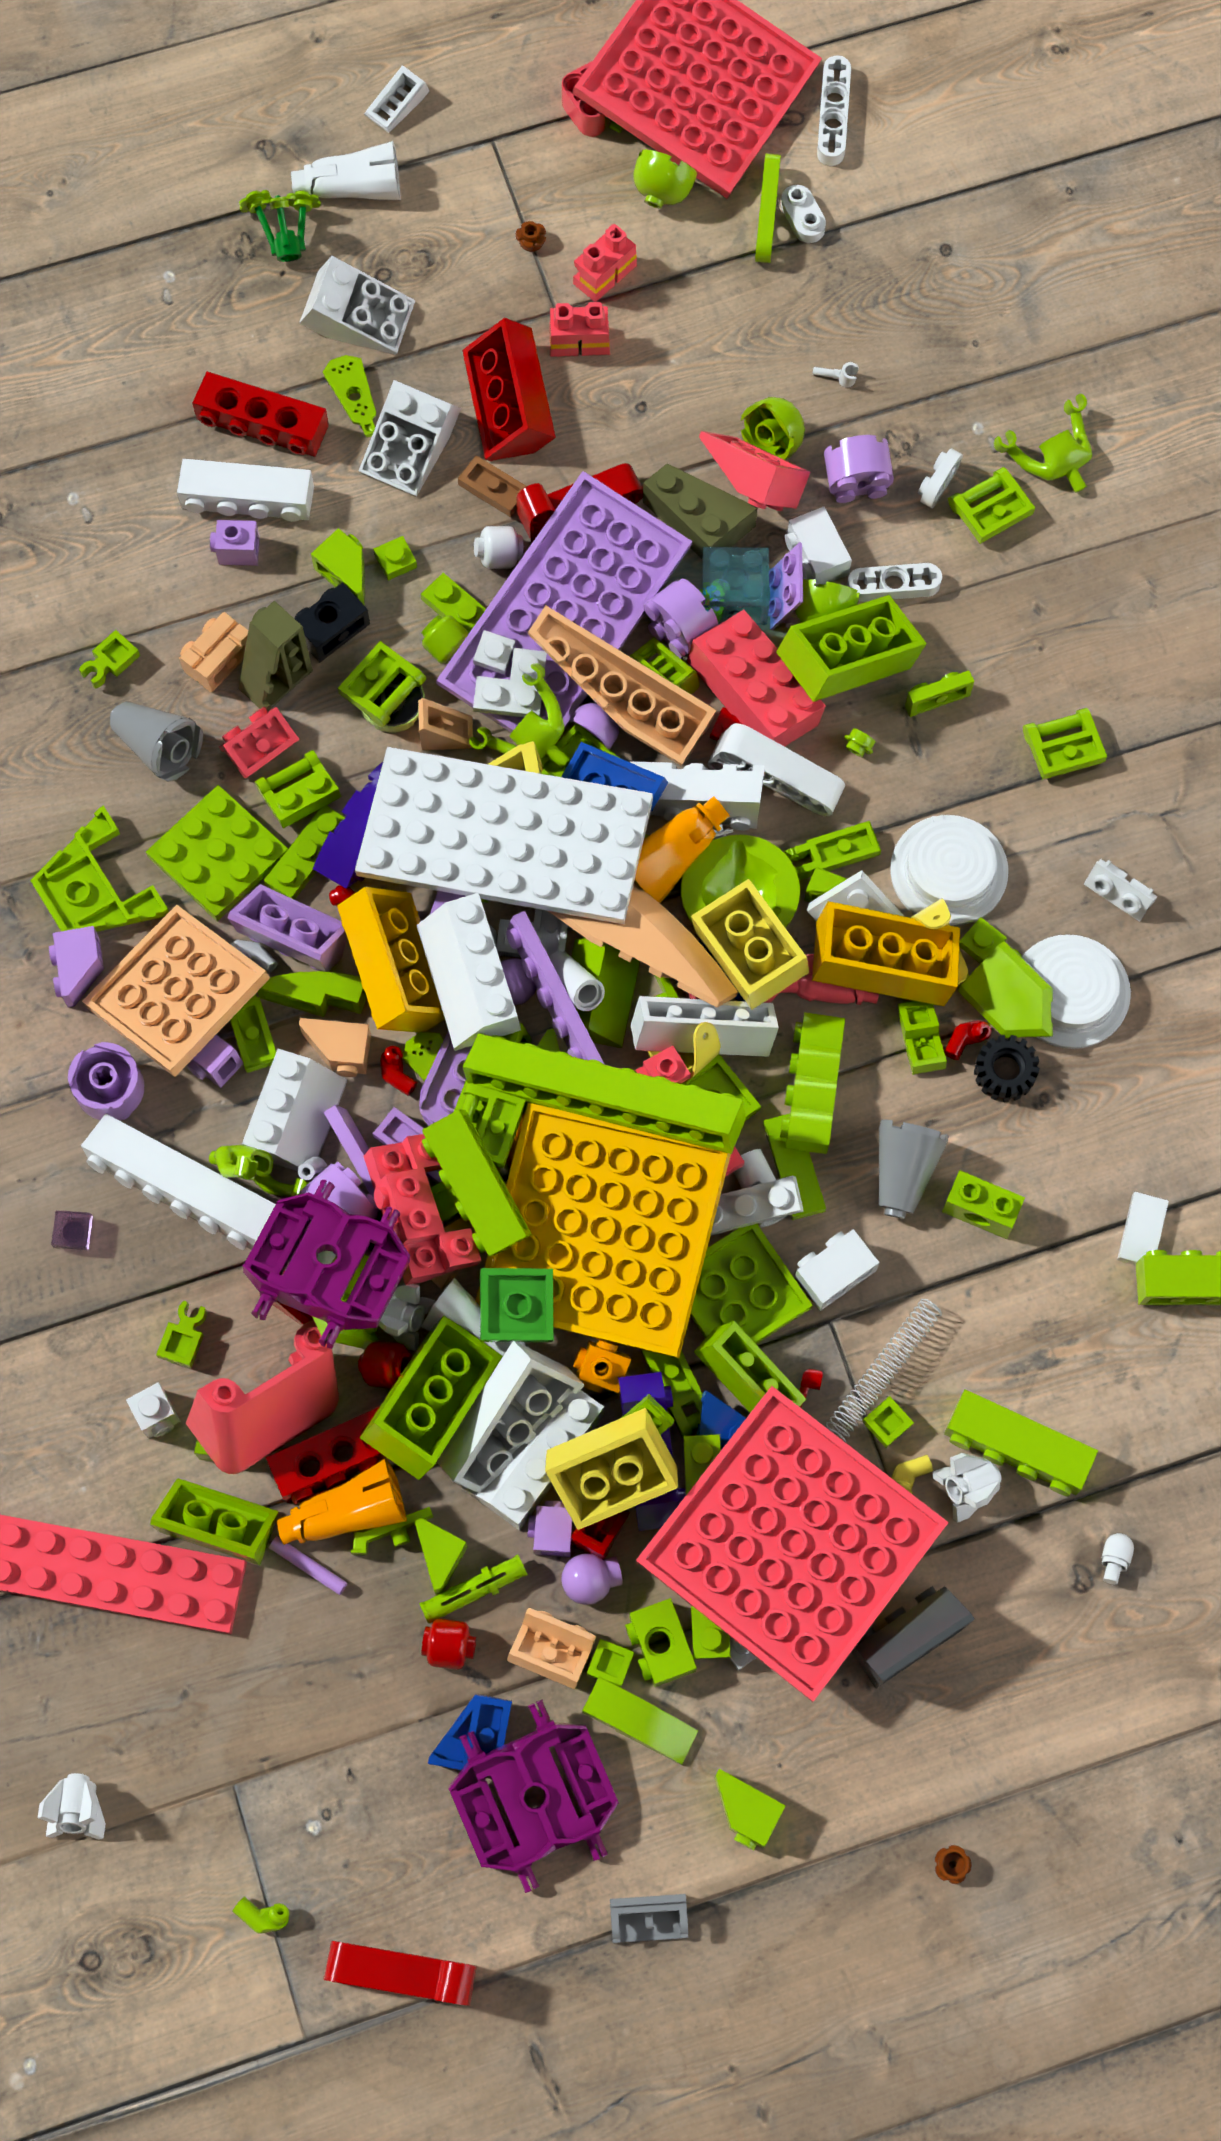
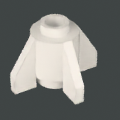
(406, 1315)
(969, 1483)
(73, 1808)

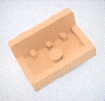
(552, 1648)

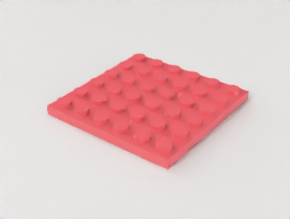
(698, 82)
(792, 1543)

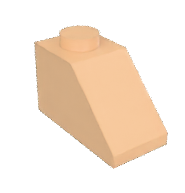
(339, 1044)

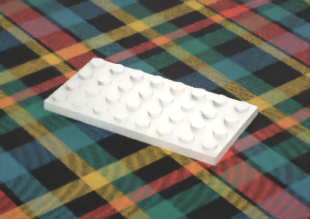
(505, 835)

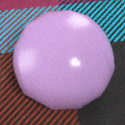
(597, 722)

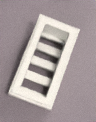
(400, 79)

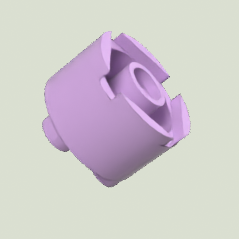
(859, 468)
(679, 616)
(99, 1065)
(346, 1191)

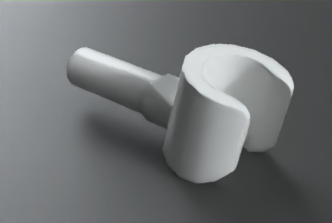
(843, 379)

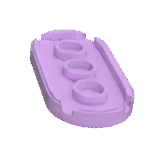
(443, 1082)

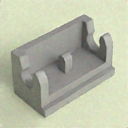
(649, 1918)

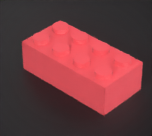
(753, 680)

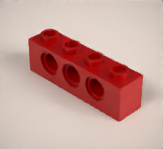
(251, 401)
(288, 1463)

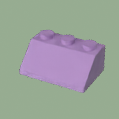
(290, 928)

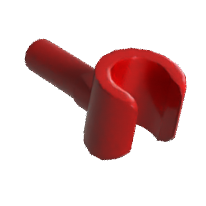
(810, 1380)

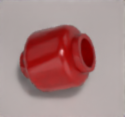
(383, 1363)
(448, 1644)

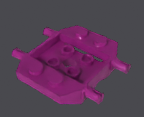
(318, 1286)
(528, 1764)

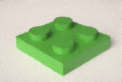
(516, 1305)

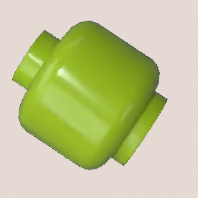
(443, 637)

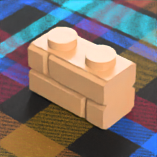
(215, 651)

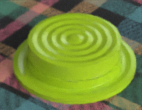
(734, 860)

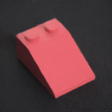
(757, 473)

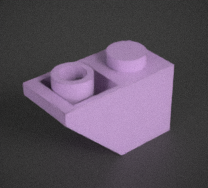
(78, 962)

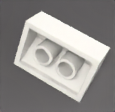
(291, 1109)

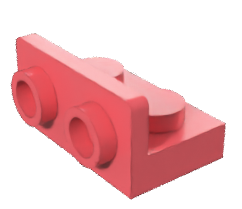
(259, 741)

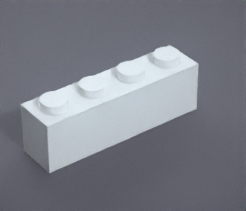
(245, 490)
(672, 1021)

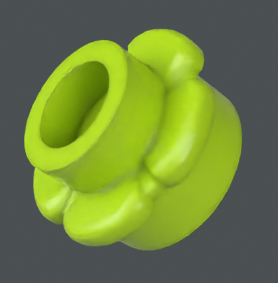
(859, 742)

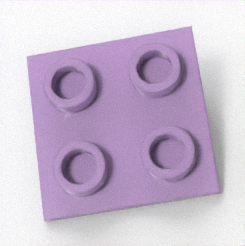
(786, 589)

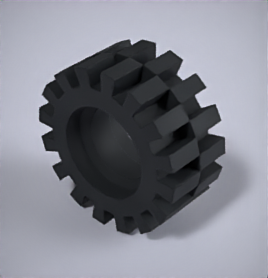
(1006, 1048)

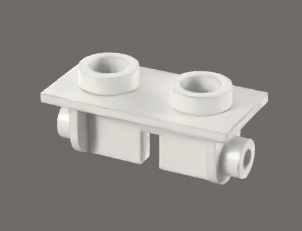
(1111, 884)

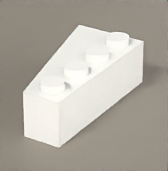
(694, 784)
(505, 1415)

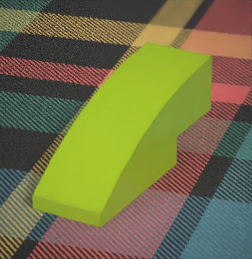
(315, 991)
(639, 1720)

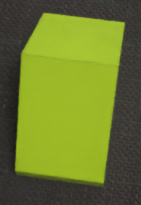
(441, 1552)

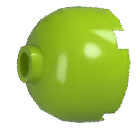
(662, 179)
(774, 426)
(825, 599)

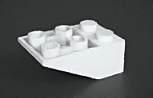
(356, 308)
(408, 438)

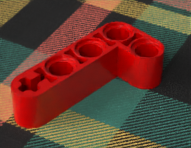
(537, 506)
(400, 1973)

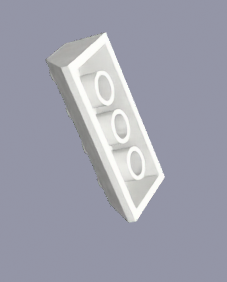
(467, 972)
(524, 1480)

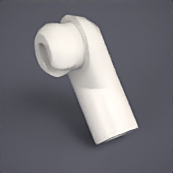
(257, 953)
(311, 1168)

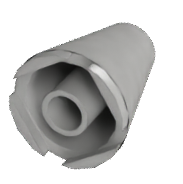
(158, 738)
(906, 1165)

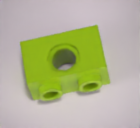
(983, 1204)
(662, 1620)

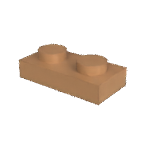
(491, 485)

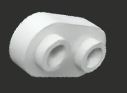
(801, 211)
(934, 487)

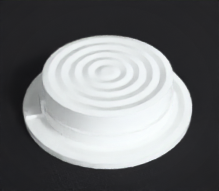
(950, 861)
(1087, 987)

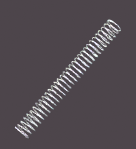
(882, 1361)

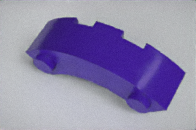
(341, 849)
(633, 1389)

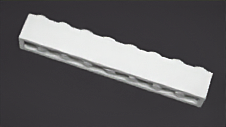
(181, 1183)

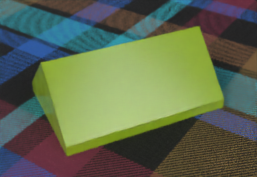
(609, 1019)
(215, 1521)

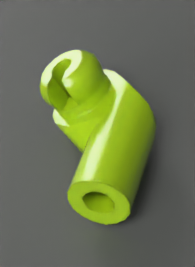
(264, 1919)

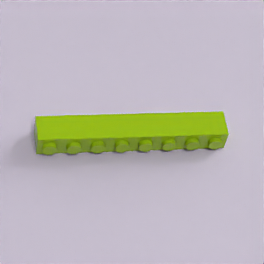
(606, 1092)

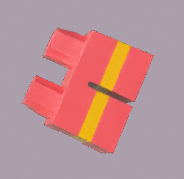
(605, 263)
(573, 324)

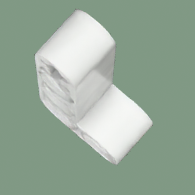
(784, 769)

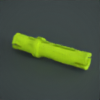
(433, 1607)

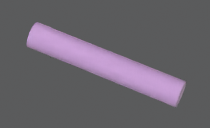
(308, 1566)

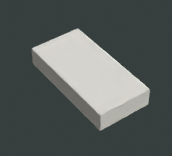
(1142, 1227)

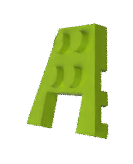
(80, 892)

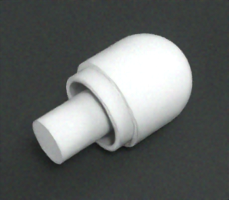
(1116, 1556)

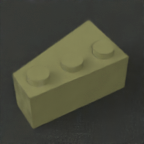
(698, 509)
(273, 657)

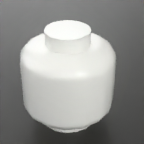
(499, 547)

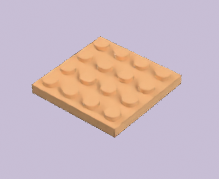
(176, 990)

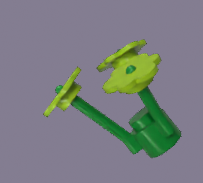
(286, 245)

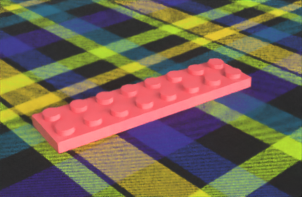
(119, 1574)

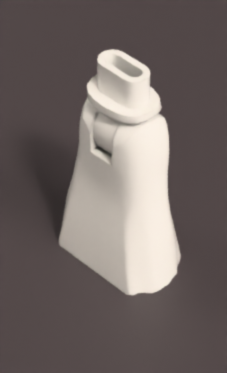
(360, 174)
(462, 1309)

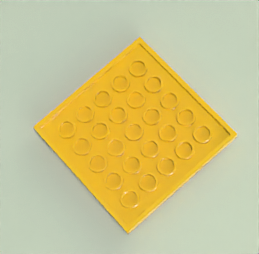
(617, 1222)

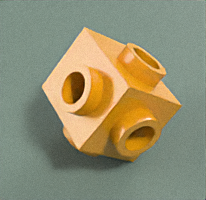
(606, 1377)

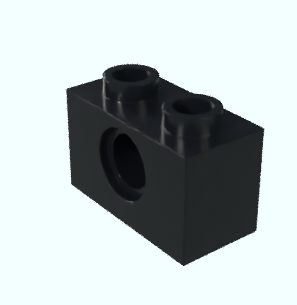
(350, 618)

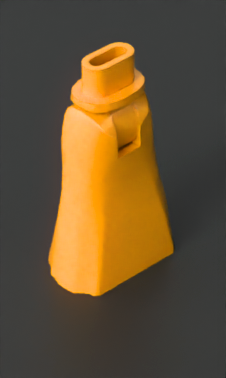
(676, 846)
(357, 1504)

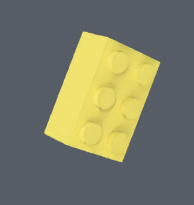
(750, 944)
(611, 1469)

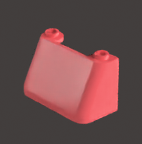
(248, 1427)

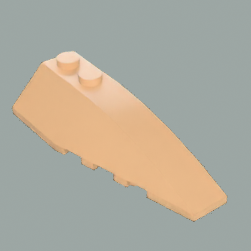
(624, 688)
(662, 943)

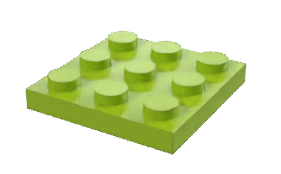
(217, 852)
(747, 1285)

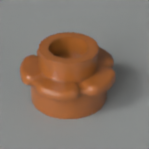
(531, 242)
(963, 1864)

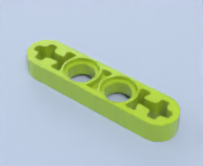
(767, 208)

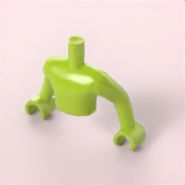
(1062, 453)
(532, 727)
(253, 1165)

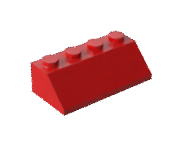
(508, 391)

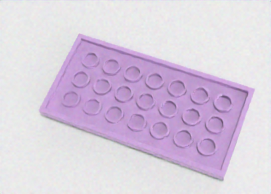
(590, 564)

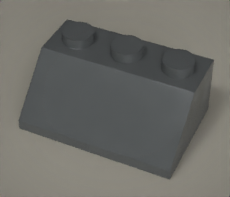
(911, 1634)

